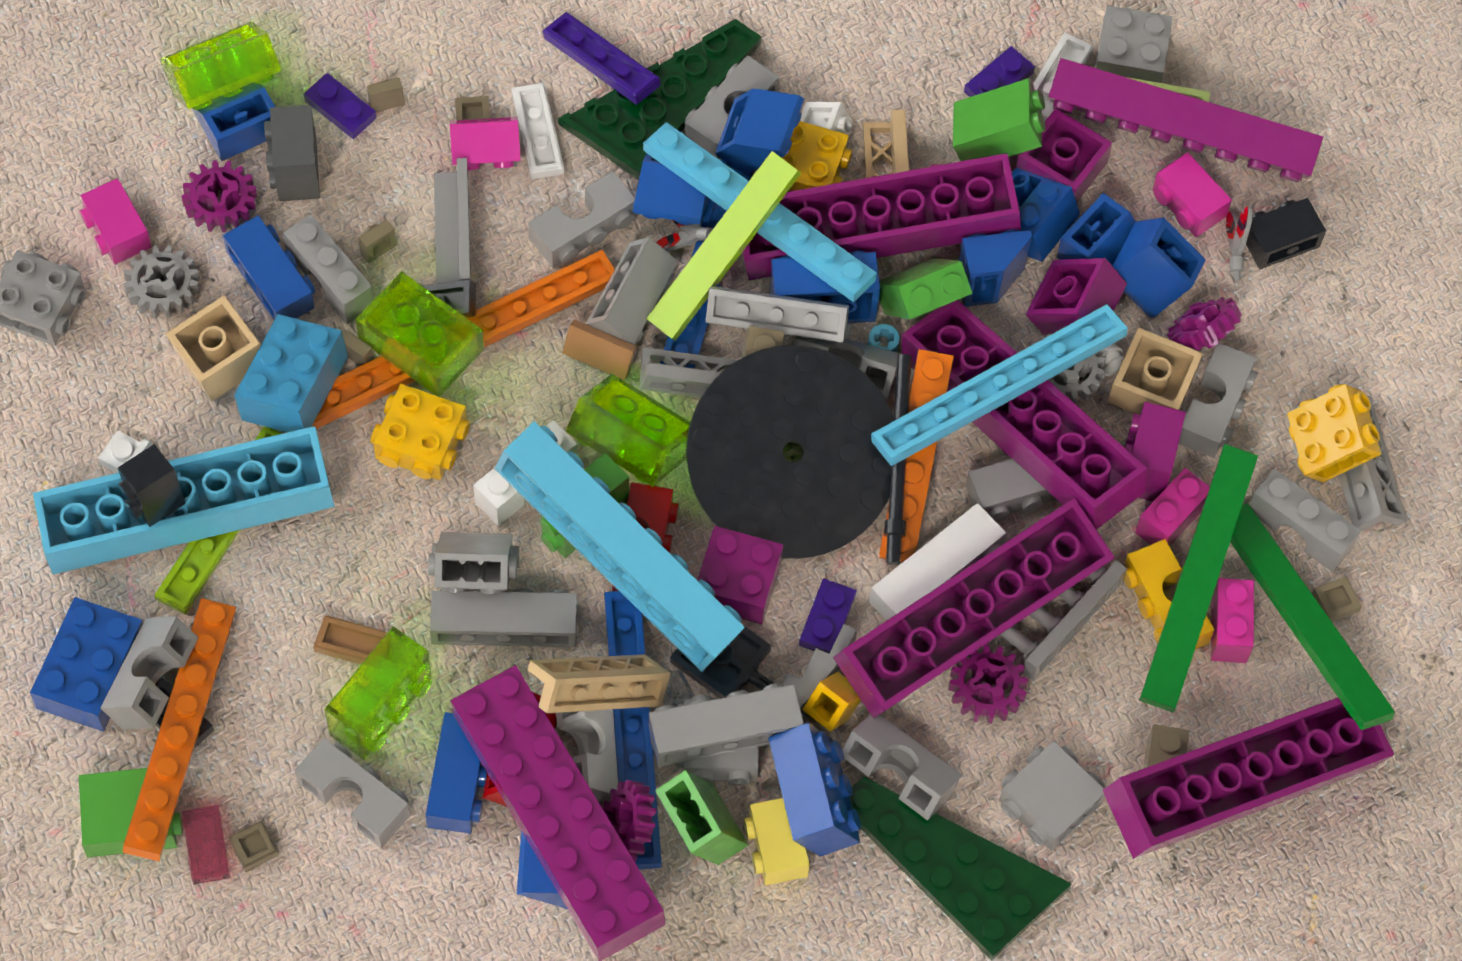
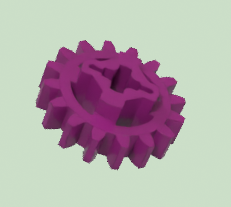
(202, 193)
(1205, 323)
(983, 698)
(631, 815)

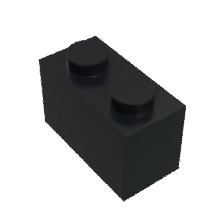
(1284, 233)
(150, 486)

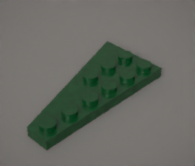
(620, 127)
(969, 878)

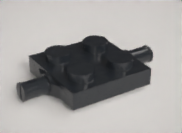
(732, 667)

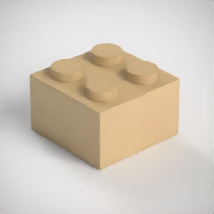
(215, 347)
(1154, 373)

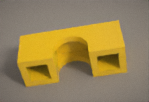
(1148, 574)

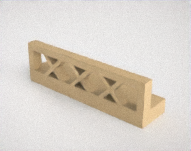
(897, 144)
(600, 683)

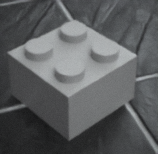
(1134, 43)

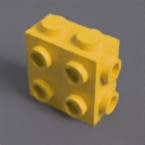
(817, 155)
(420, 432)
(1334, 433)

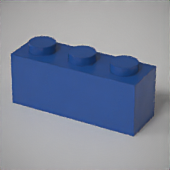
(269, 269)
(455, 782)

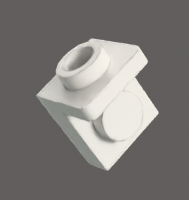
(827, 115)
(120, 450)

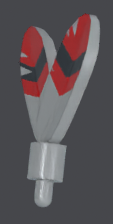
(688, 235)
(1237, 235)

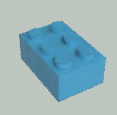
(291, 374)

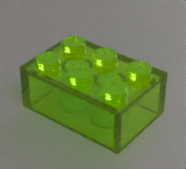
(220, 65)
(420, 334)
(630, 429)
(379, 693)

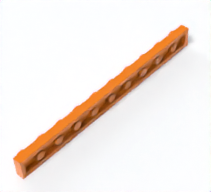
(496, 320)

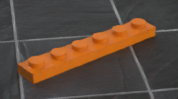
(928, 383)

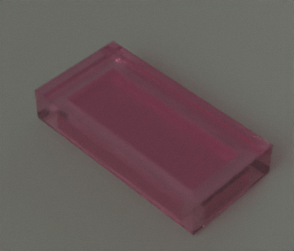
(206, 844)

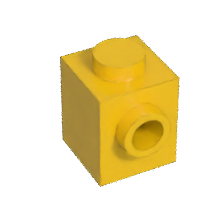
(832, 702)

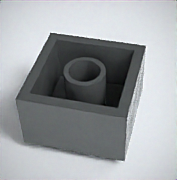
(292, 153)

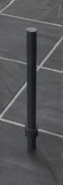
(895, 525)

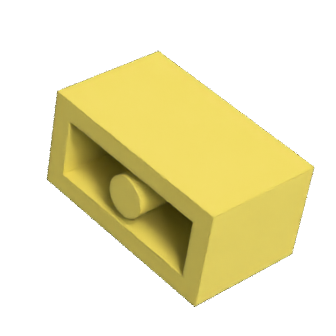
(777, 854)

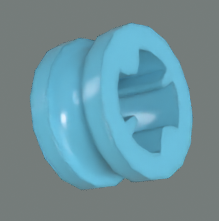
(884, 330)

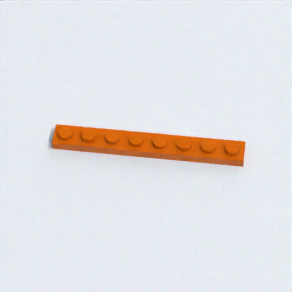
(179, 732)

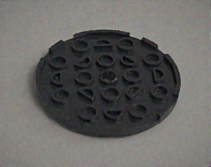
(740, 441)

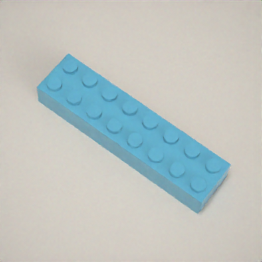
(221, 491)
(619, 545)

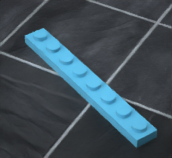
(781, 228)
(998, 385)

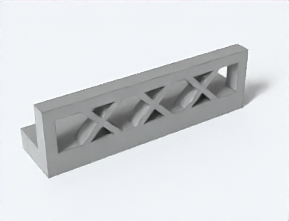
(452, 224)
(778, 313)
(677, 378)
(1368, 492)

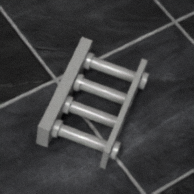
(1062, 630)

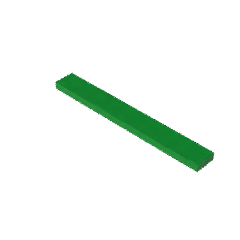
(1198, 578)
(1309, 622)

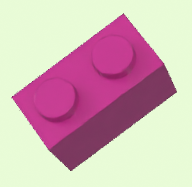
(485, 141)
(1191, 195)
(115, 222)
(1173, 509)
(1232, 620)

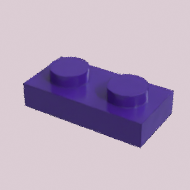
(1004, 70)
(340, 106)
(827, 616)

